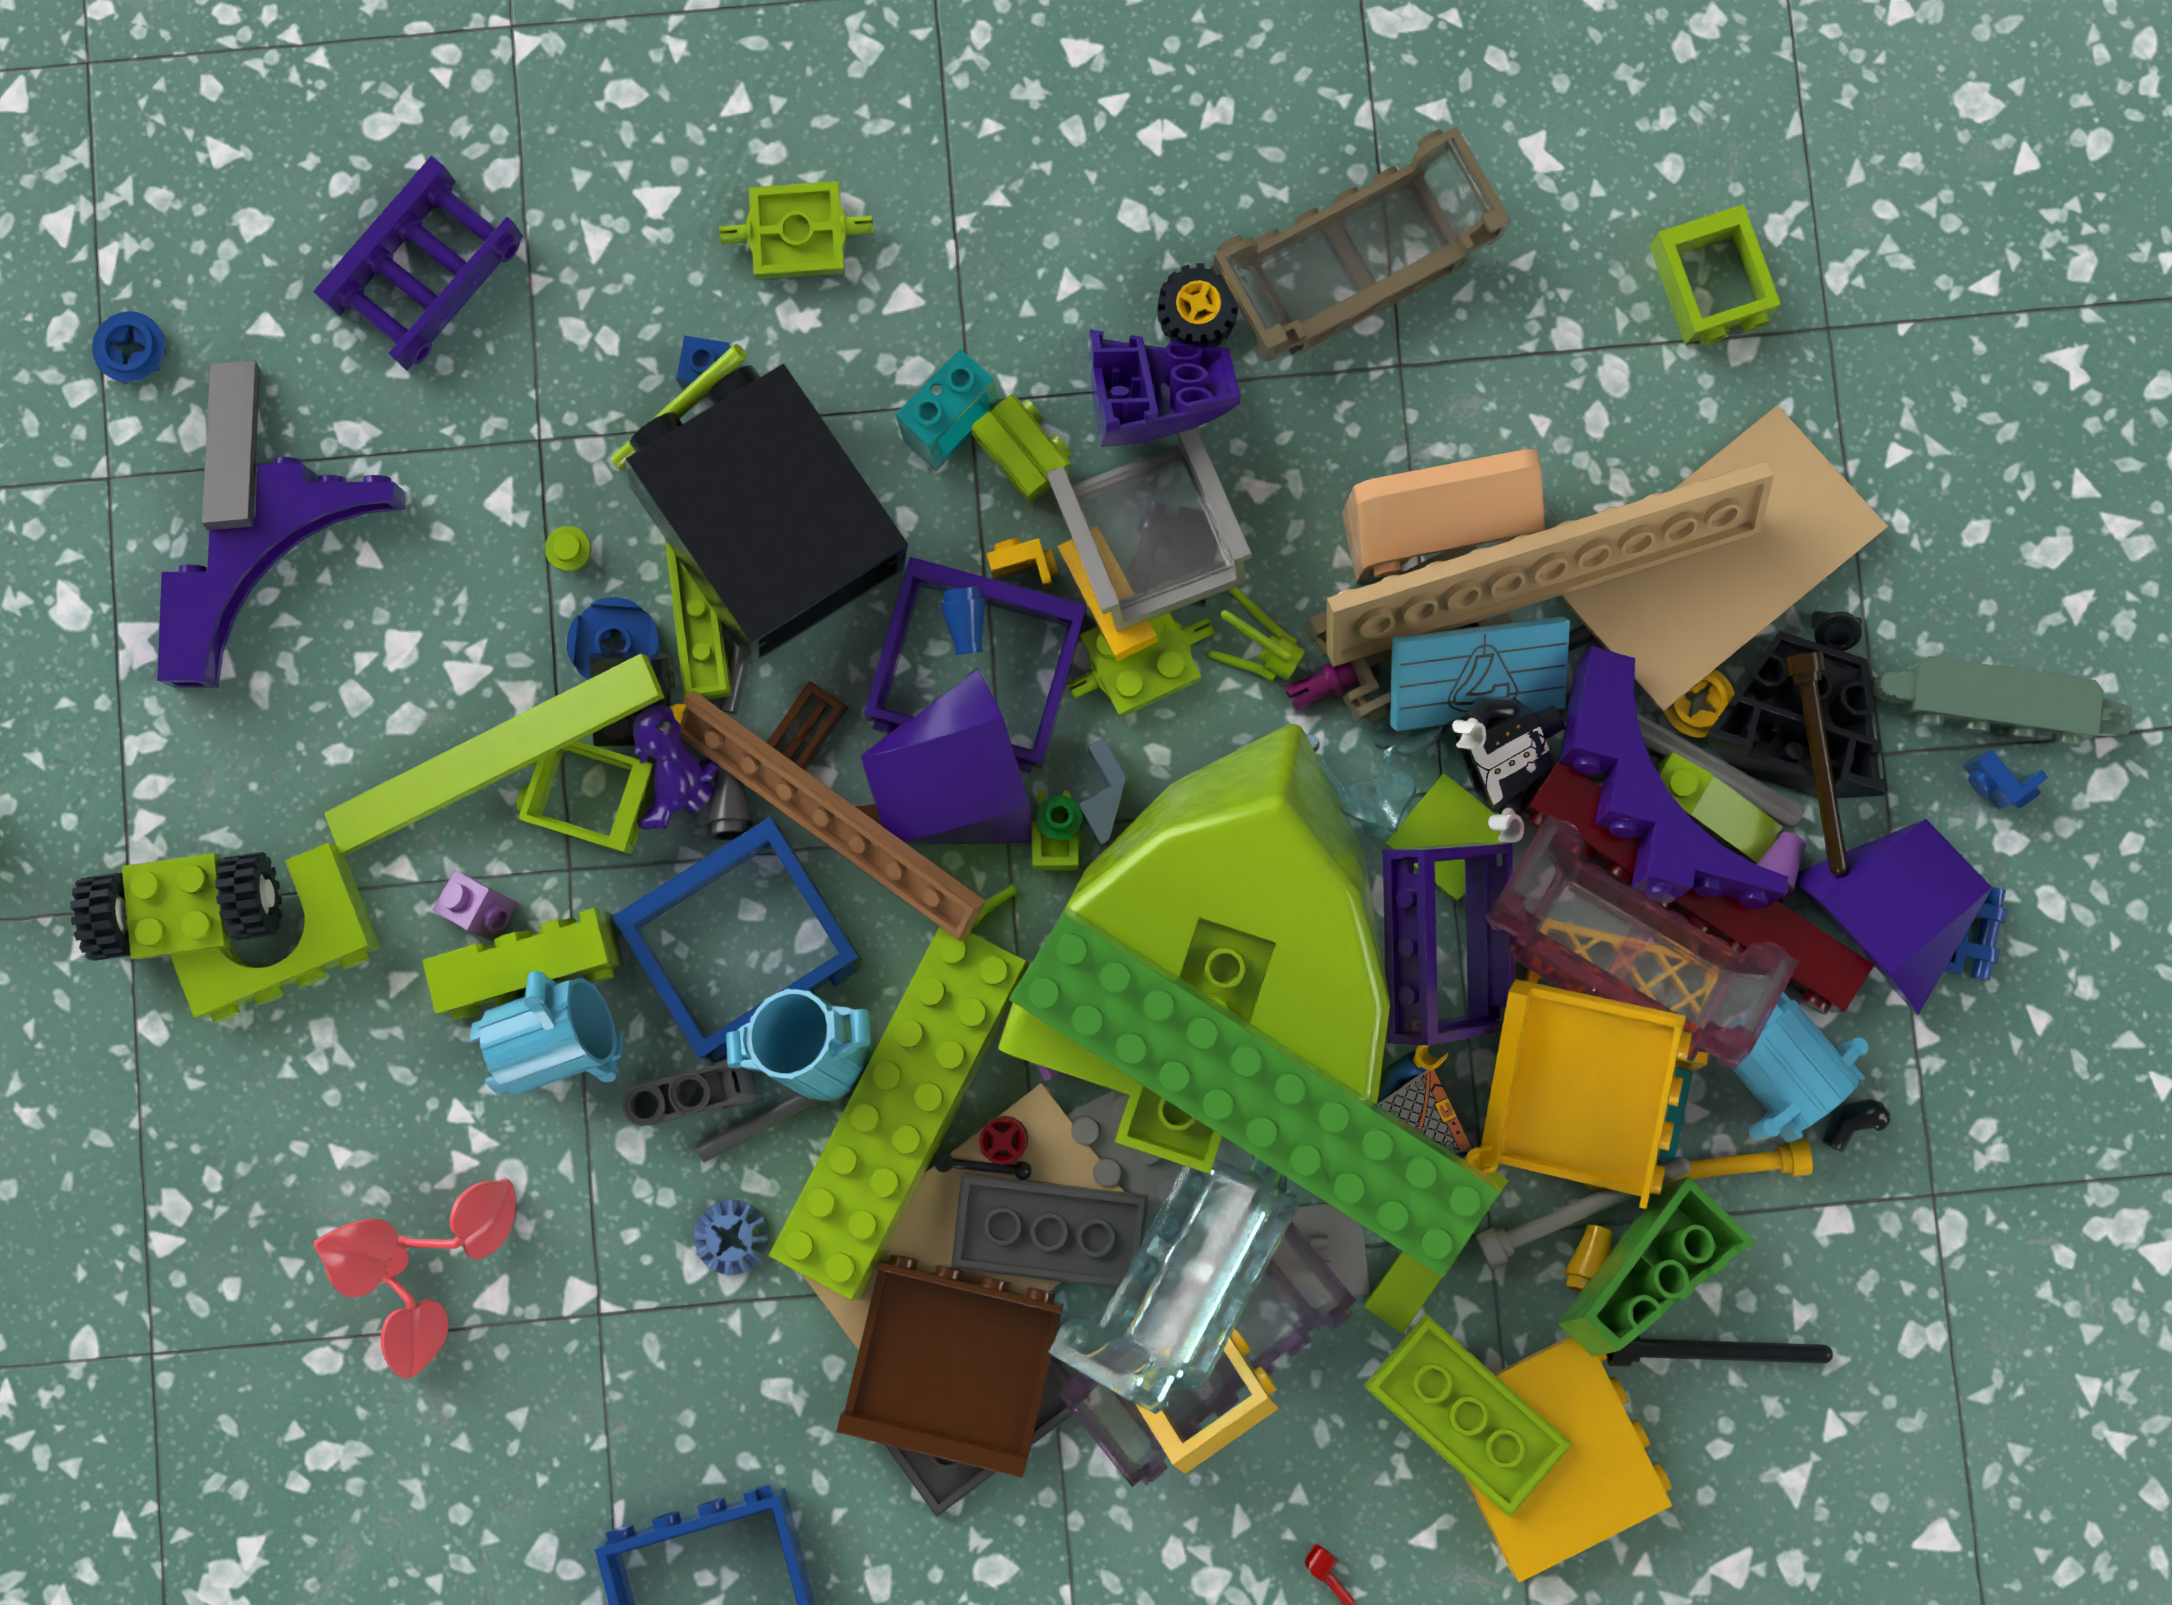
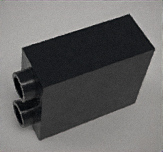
(764, 509)

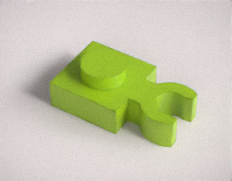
(1053, 854)

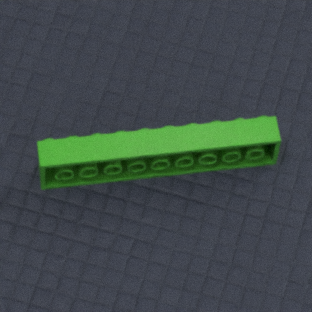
(1255, 1091)

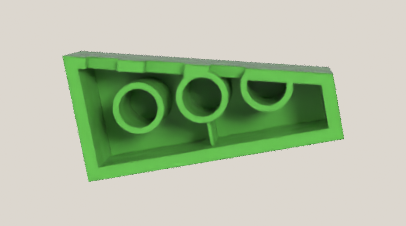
(1654, 1266)

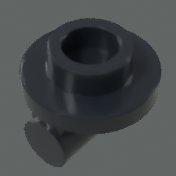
(1836, 629)

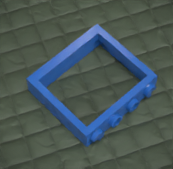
(701, 875)
(710, 1515)

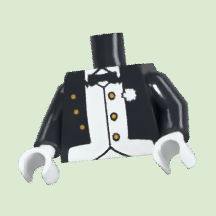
(1505, 755)

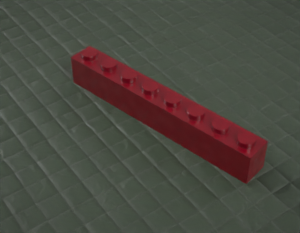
(1826, 970)

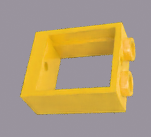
(1190, 1453)

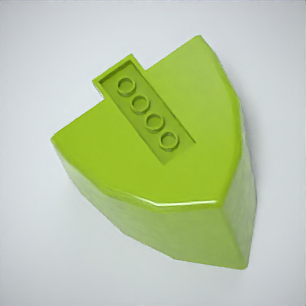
(1255, 899)

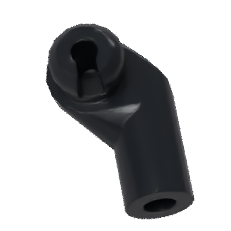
(1855, 1117)

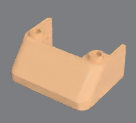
(1442, 510)

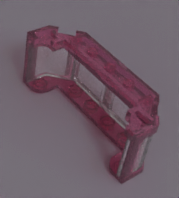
(1620, 946)

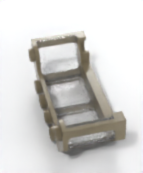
(1363, 248)

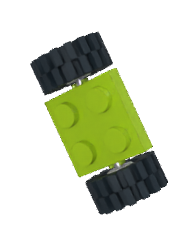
(176, 906)

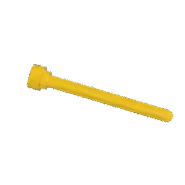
(1789, 1158)

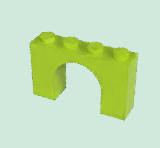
(333, 935)

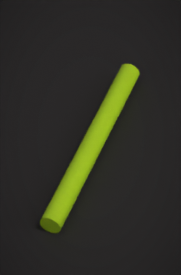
(692, 394)

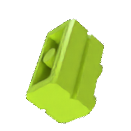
(1021, 446)

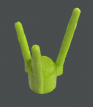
(1279, 651)

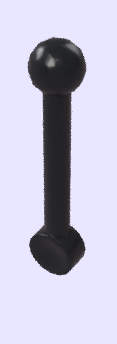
(945, 1162)

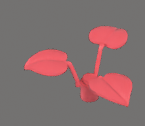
(371, 1252)

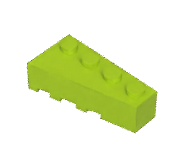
(499, 972)

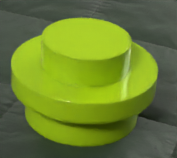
(568, 548)

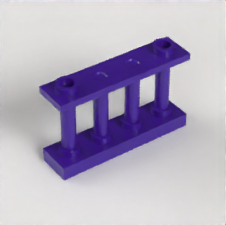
(403, 222)

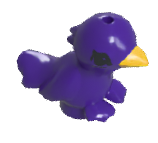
(678, 775)

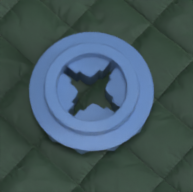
(753, 1234)

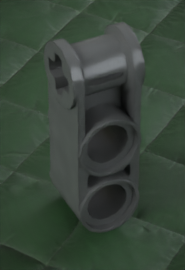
(719, 1087)

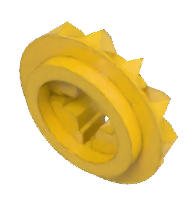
(1717, 698)

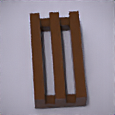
(823, 733)

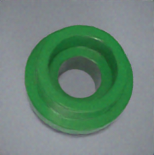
(1057, 831)

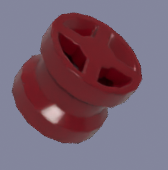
(998, 1145)

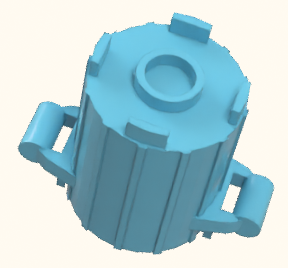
(548, 1036)
(804, 1044)
(1797, 1073)

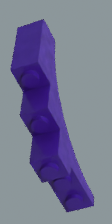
(203, 604)
(1634, 802)

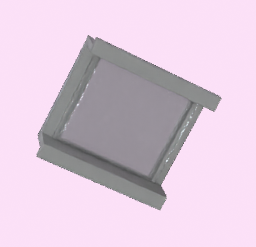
(1154, 532)

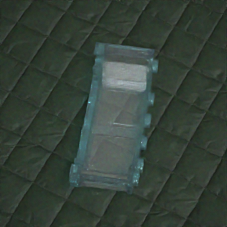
(1185, 1282)

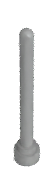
(1500, 1244)

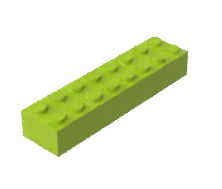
(899, 1112)

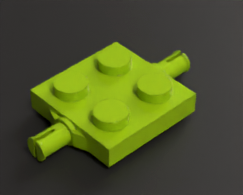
(796, 230)
(1146, 674)

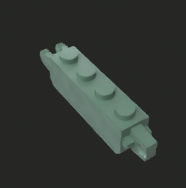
(2003, 699)

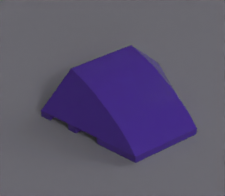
(1157, 391)
(951, 773)
(1902, 905)

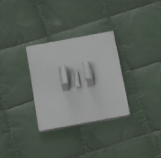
(1338, 1242)

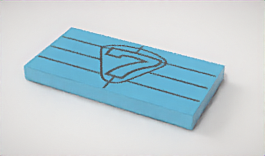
(1446, 671)

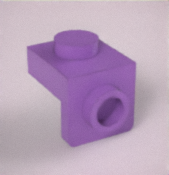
(475, 906)

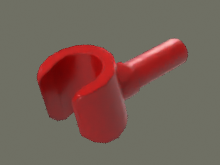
(1320, 1564)

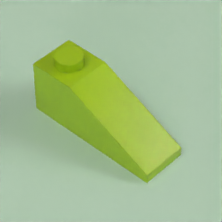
(1718, 808)

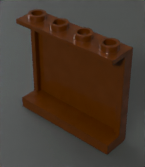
(952, 1366)

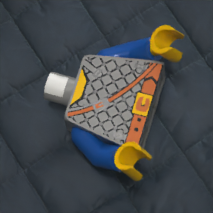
(1417, 1096)

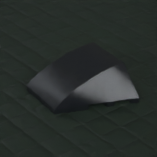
(1766, 728)

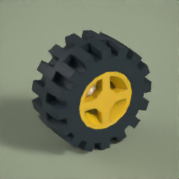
(1202, 292)

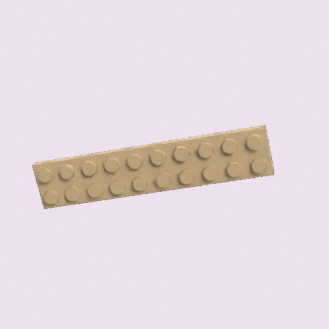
(1548, 563)

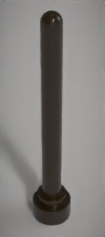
(1806, 673)

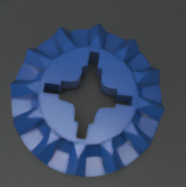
(118, 331)

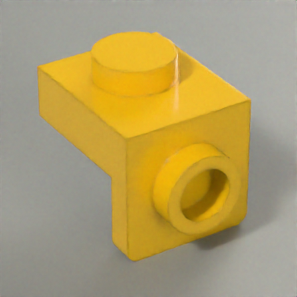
(1013, 556)

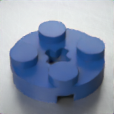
(599, 622)

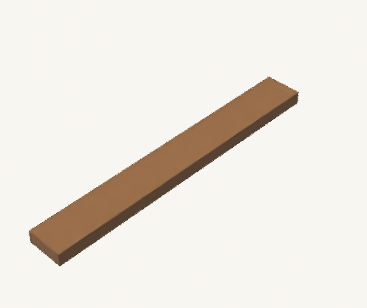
(830, 817)

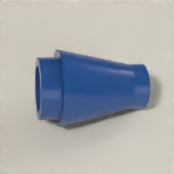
(965, 618)

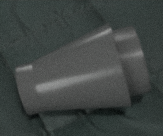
(729, 808)

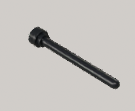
(1719, 1350)

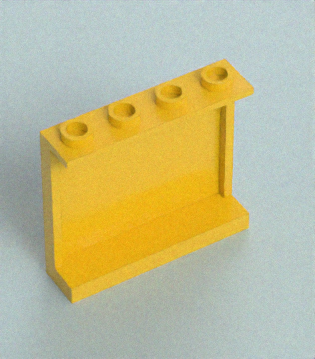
(1584, 1088)
(1597, 1484)

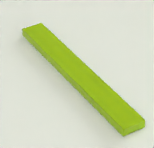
(494, 754)

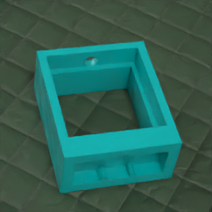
(943, 422)

